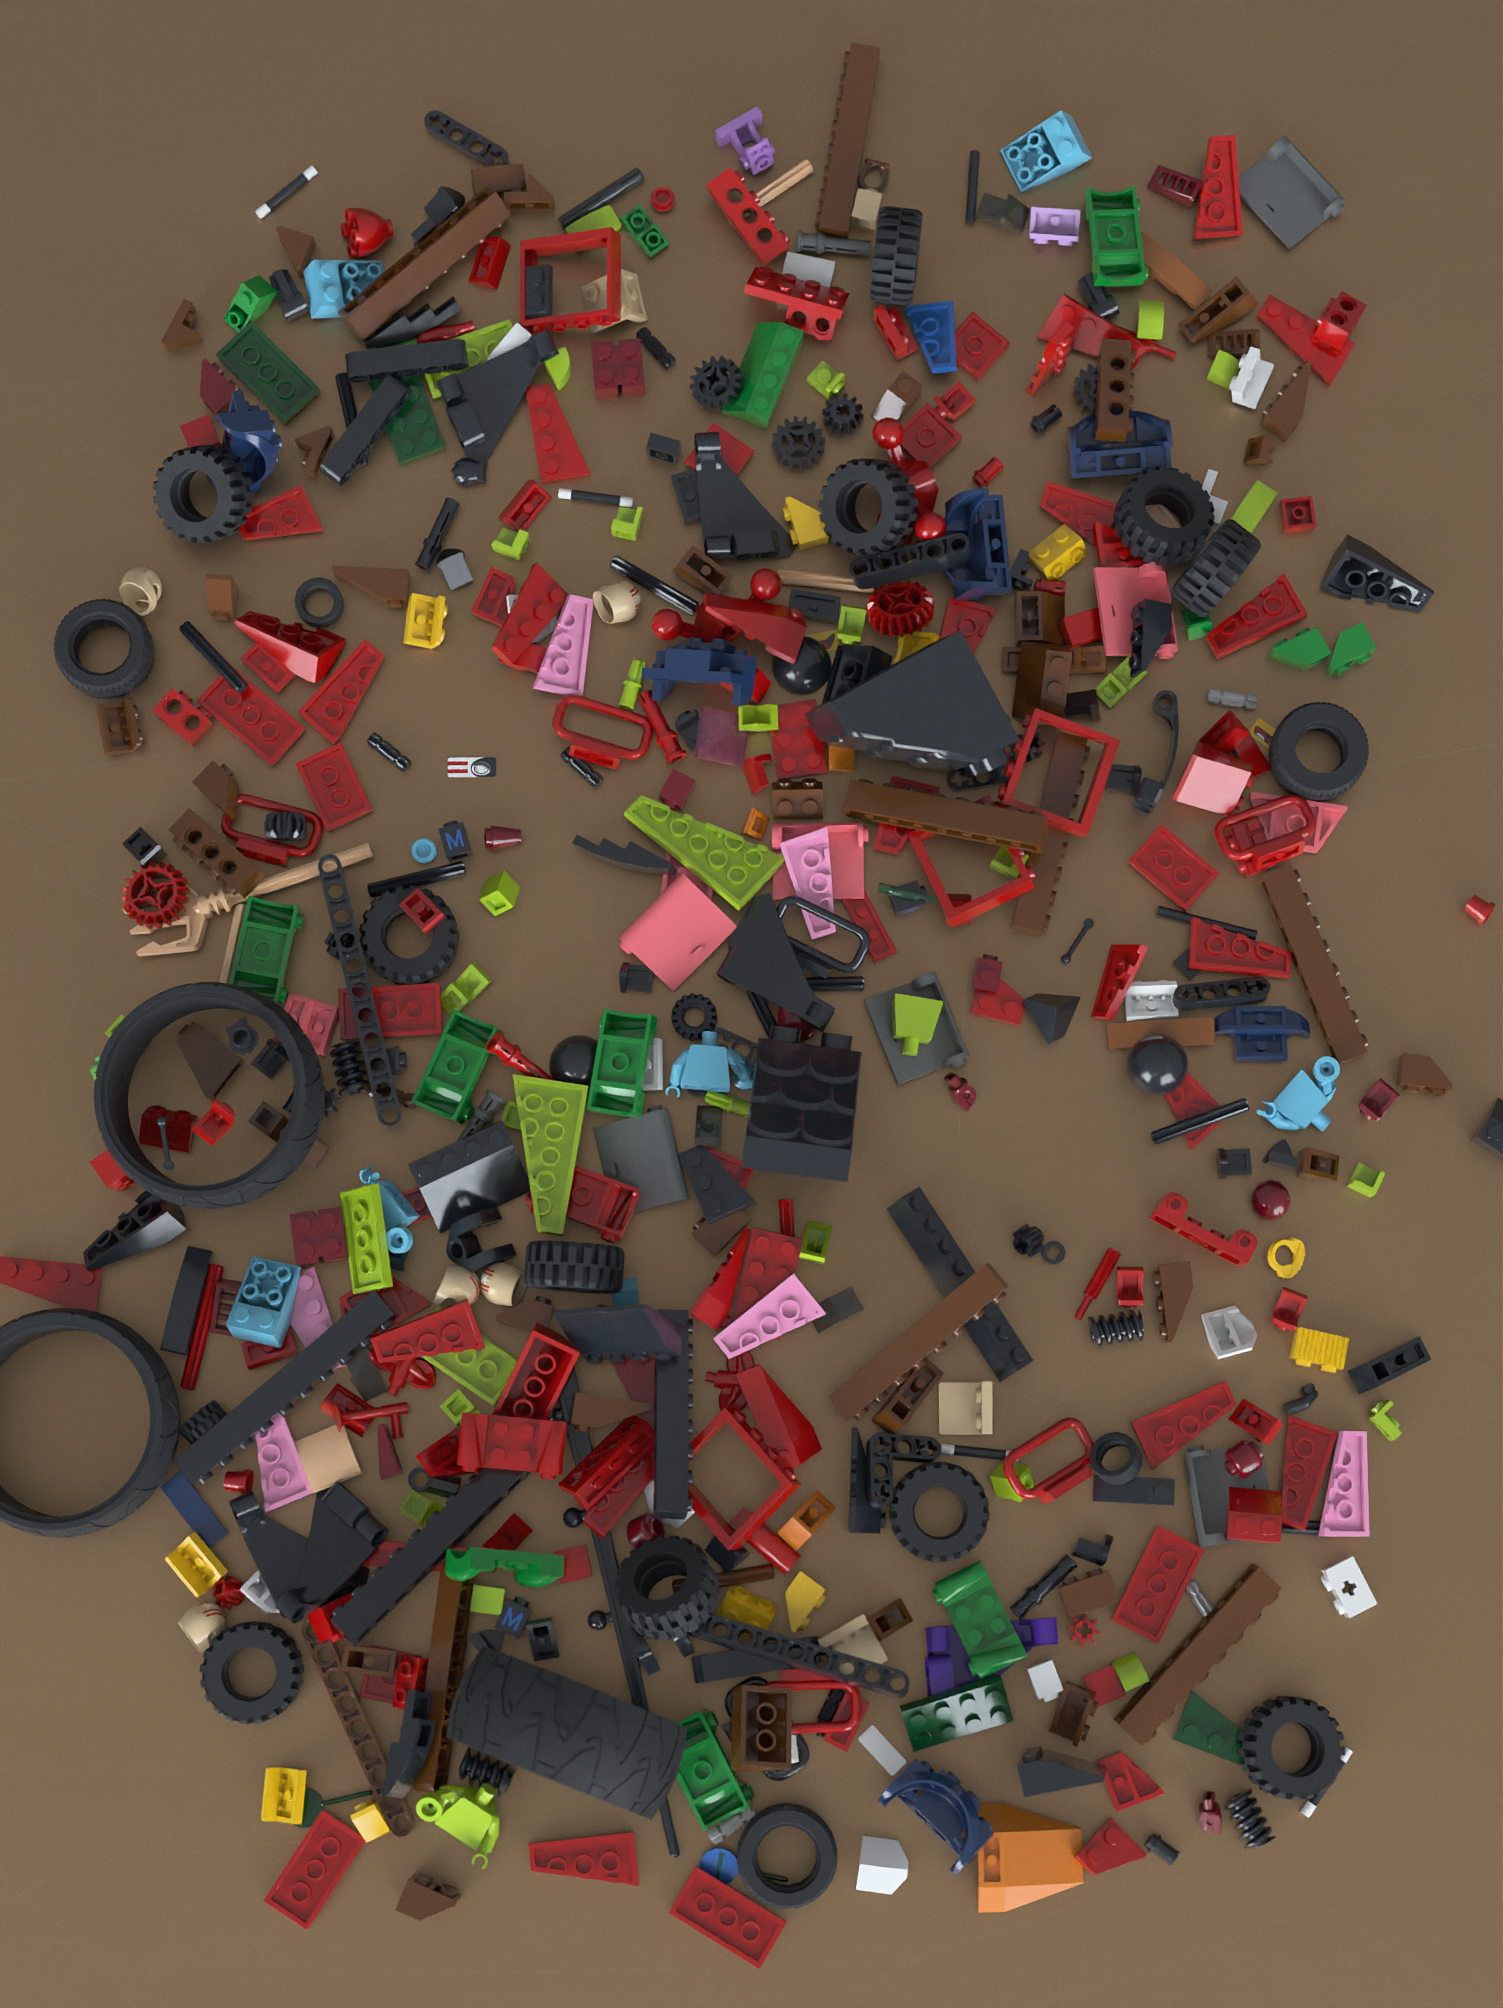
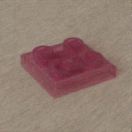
(720, 738)

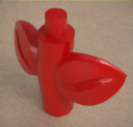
(416, 1371)
(731, 1393)

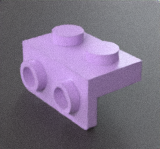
(1054, 225)

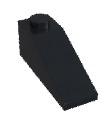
(1389, 1365)
(1136, 1491)

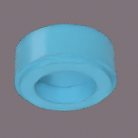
(424, 851)

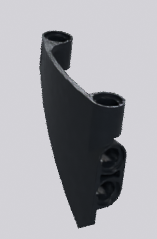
(486, 396)
(730, 514)
(1149, 789)
(767, 965)
(338, 1545)
(279, 1550)

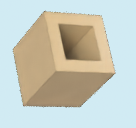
(866, 208)

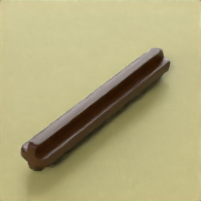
(737, 1576)

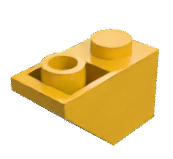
(806, 524)
(801, 1598)
(369, 1820)

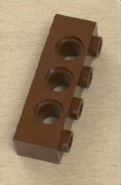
(1107, 425)
(191, 827)

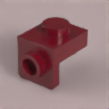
(987, 973)
(1377, 1100)

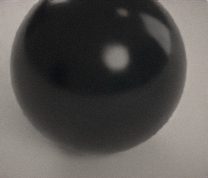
(809, 670)
(574, 1060)
(1157, 1064)

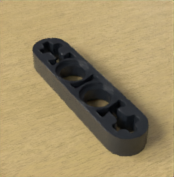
(464, 144)
(1222, 997)

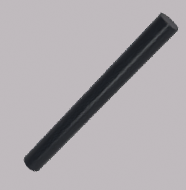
(1186, 917)

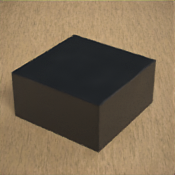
(663, 448)

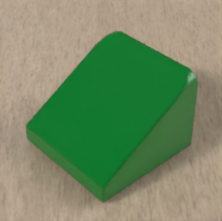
(1195, 625)

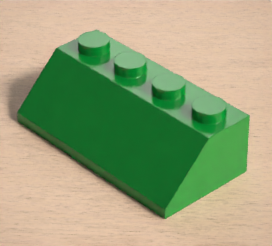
(765, 372)

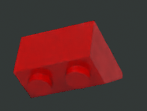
(1254, 1515)

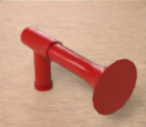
(393, 1410)

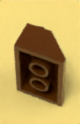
(1042, 679)
(761, 1728)

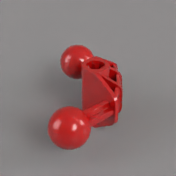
(888, 435)
(668, 623)

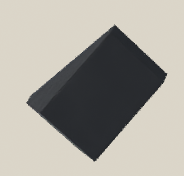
(144, 848)
(543, 1638)

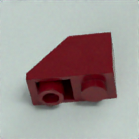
(215, 389)

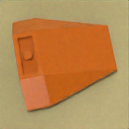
(1025, 1858)

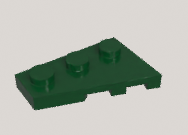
(1208, 1730)

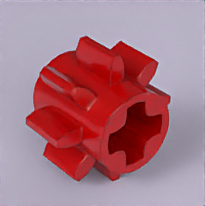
(228, 1592)
(1088, 1636)

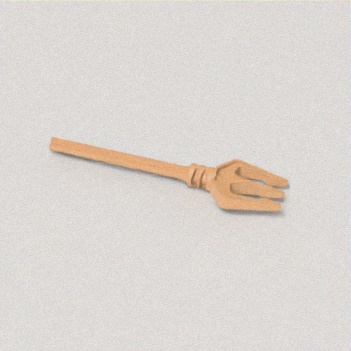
(202, 908)

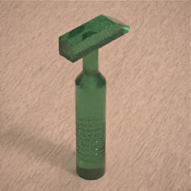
(904, 892)

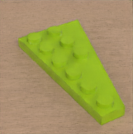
(712, 853)
(551, 1131)

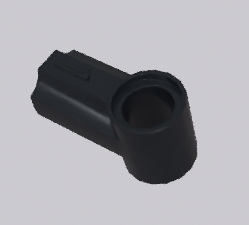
(1098, 297)
(290, 299)
(439, 1486)

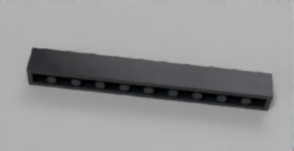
(284, 1388)
(424, 1552)

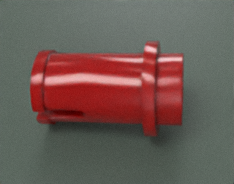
(987, 472)
(1049, 586)

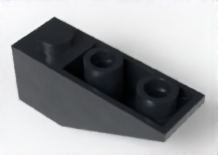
(1150, 627)

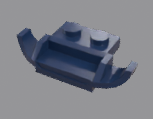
(1261, 1031)

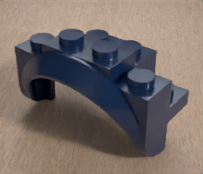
(252, 436)
(1106, 458)
(987, 541)
(702, 663)
(943, 1808)

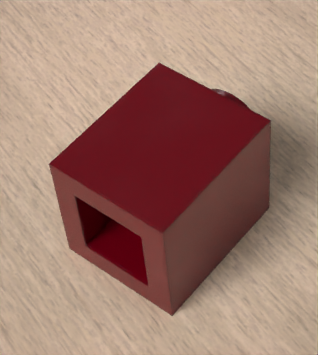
(677, 790)

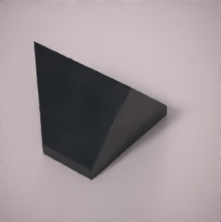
(1051, 1013)

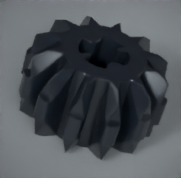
(840, 406)
(285, 826)

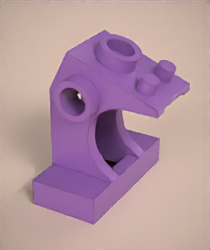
(742, 131)

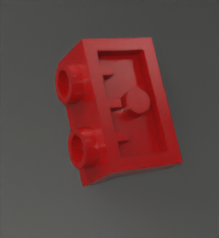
(894, 332)
(178, 1128)
(410, 1677)

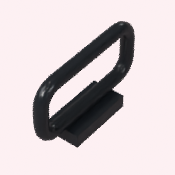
(815, 960)
(802, 1746)

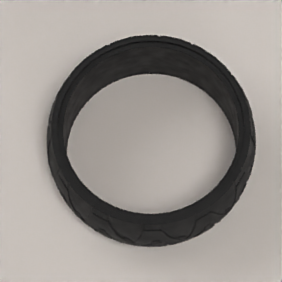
(127, 1046)
(162, 1431)
(567, 1732)

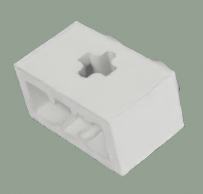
(1348, 1572)

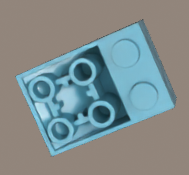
(1046, 152)
(336, 282)
(264, 1302)

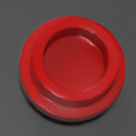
(662, 199)

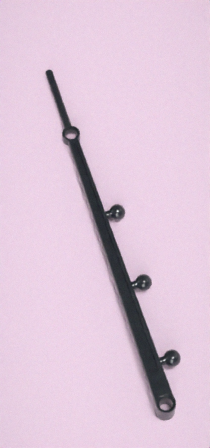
(597, 1620)

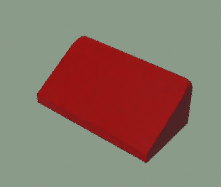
(490, 262)
(525, 506)
(1081, 627)
(1225, 733)
(1250, 752)
(349, 1402)

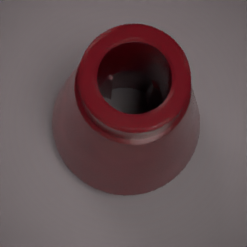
(501, 837)

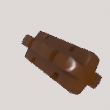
(402, 1098)

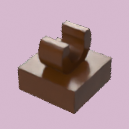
(1258, 450)

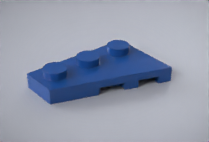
(936, 334)

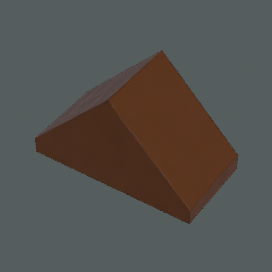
(298, 247)
(1317, 1164)
(889, 1619)

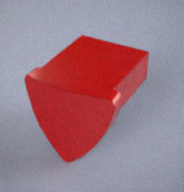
(755, 772)

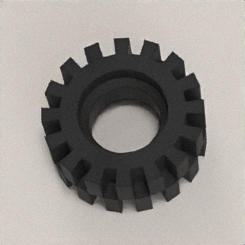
(685, 1004)
(202, 1421)

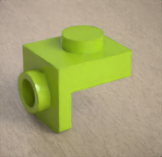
(851, 624)

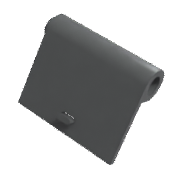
(1289, 193)
(946, 1043)
(644, 1157)
(1209, 1491)

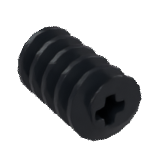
(348, 1068)
(1117, 1329)
(485, 1773)
(1249, 1819)

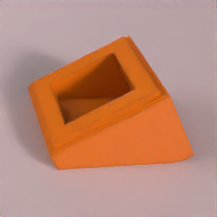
(841, 759)

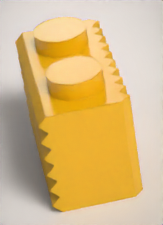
(1320, 1349)

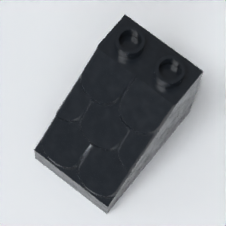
(922, 711)
(802, 1105)

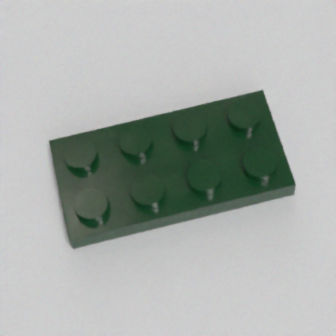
(268, 373)
(414, 428)
(956, 1713)

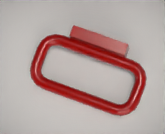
(594, 749)
(266, 849)
(1272, 850)
(1061, 1481)
(803, 1680)

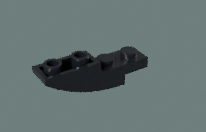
(409, 1755)

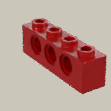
(731, 181)

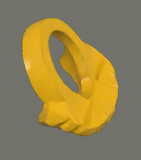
(1298, 1250)

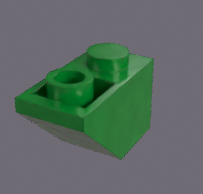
(250, 302)
(1350, 647)
(1302, 651)

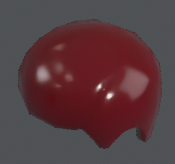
(1270, 1199)

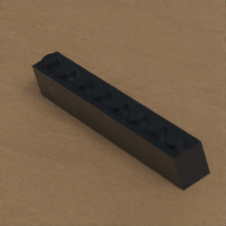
(949, 1270)
(673, 1427)

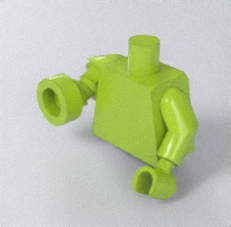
(464, 1814)

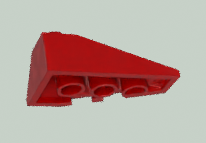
(770, 623)
(300, 650)
(717, 1298)

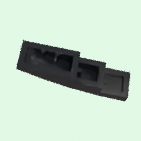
(404, 327)
(632, 857)
(186, 1300)

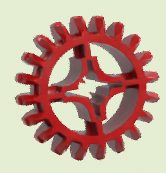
(900, 608)
(174, 888)

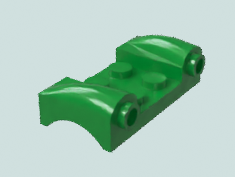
(1115, 238)
(265, 947)
(621, 1063)
(455, 1068)
(530, 1568)
(979, 1620)
(707, 1774)

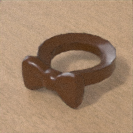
(869, 164)

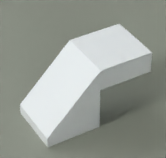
(1219, 504)

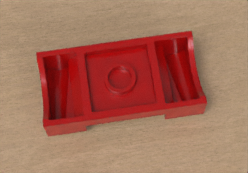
(599, 1203)
(1235, 1249)
(512, 1444)

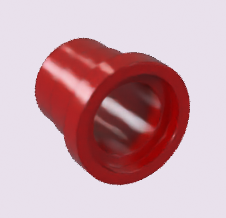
(1479, 909)
(239, 1481)

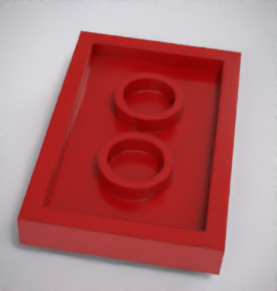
(795, 744)
(334, 787)
(1173, 867)

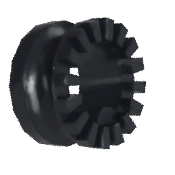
(1047, 1247)

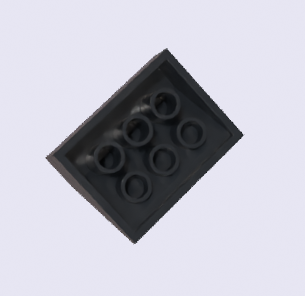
(470, 1175)
(621, 1333)
(1053, 1771)

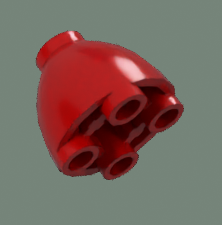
(364, 231)

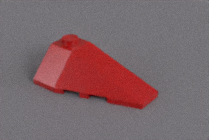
(778, 1417)

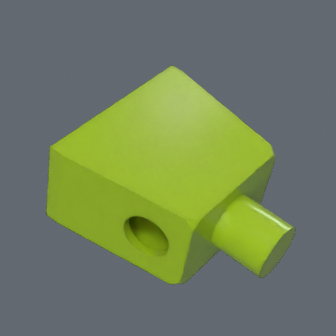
(914, 1020)

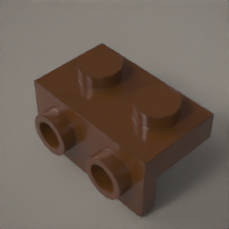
(119, 727)
(797, 799)
(1073, 1711)

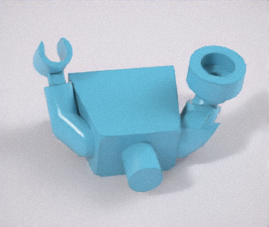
(708, 1068)
(1303, 1100)
(396, 1212)

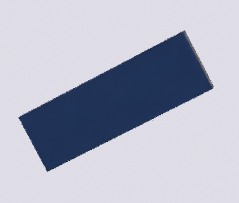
(194, 1509)

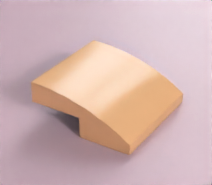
(327, 1458)

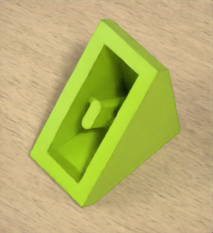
(815, 1242)

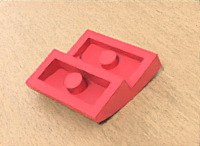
(315, 1019)

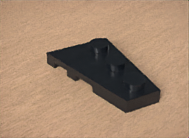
(713, 1185)

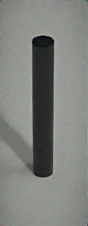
(972, 187)

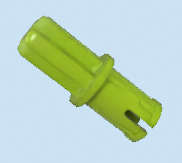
(632, 685)
(728, 1102)

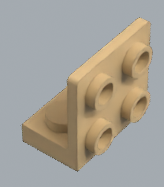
(631, 299)
(965, 1408)
(856, 1640)

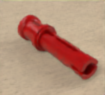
(665, 736)
(512, 1054)

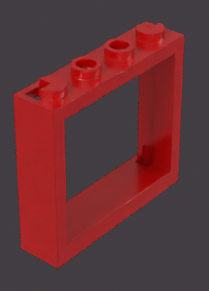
(567, 243)
(1097, 785)
(984, 902)
(768, 1455)

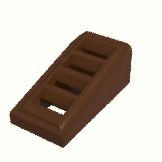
(1244, 335)

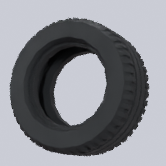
(81, 622)
(784, 1895)

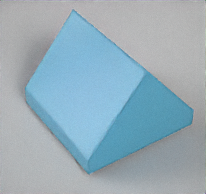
(628, 1293)

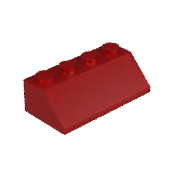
(538, 1375)

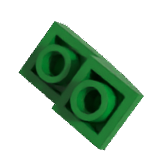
(644, 231)

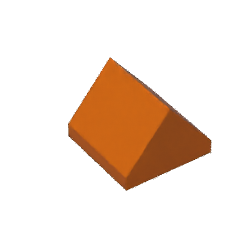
(755, 824)

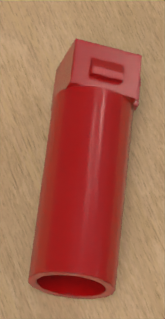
(768, 1544)

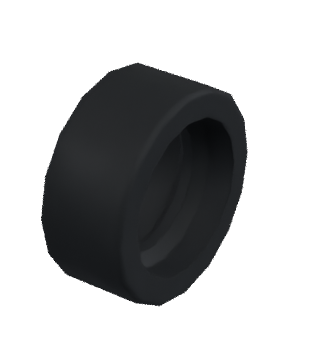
(305, 589)
(1108, 1442)

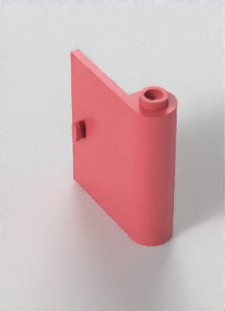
(1118, 592)
(846, 856)
(674, 928)

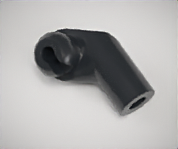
(1303, 1402)

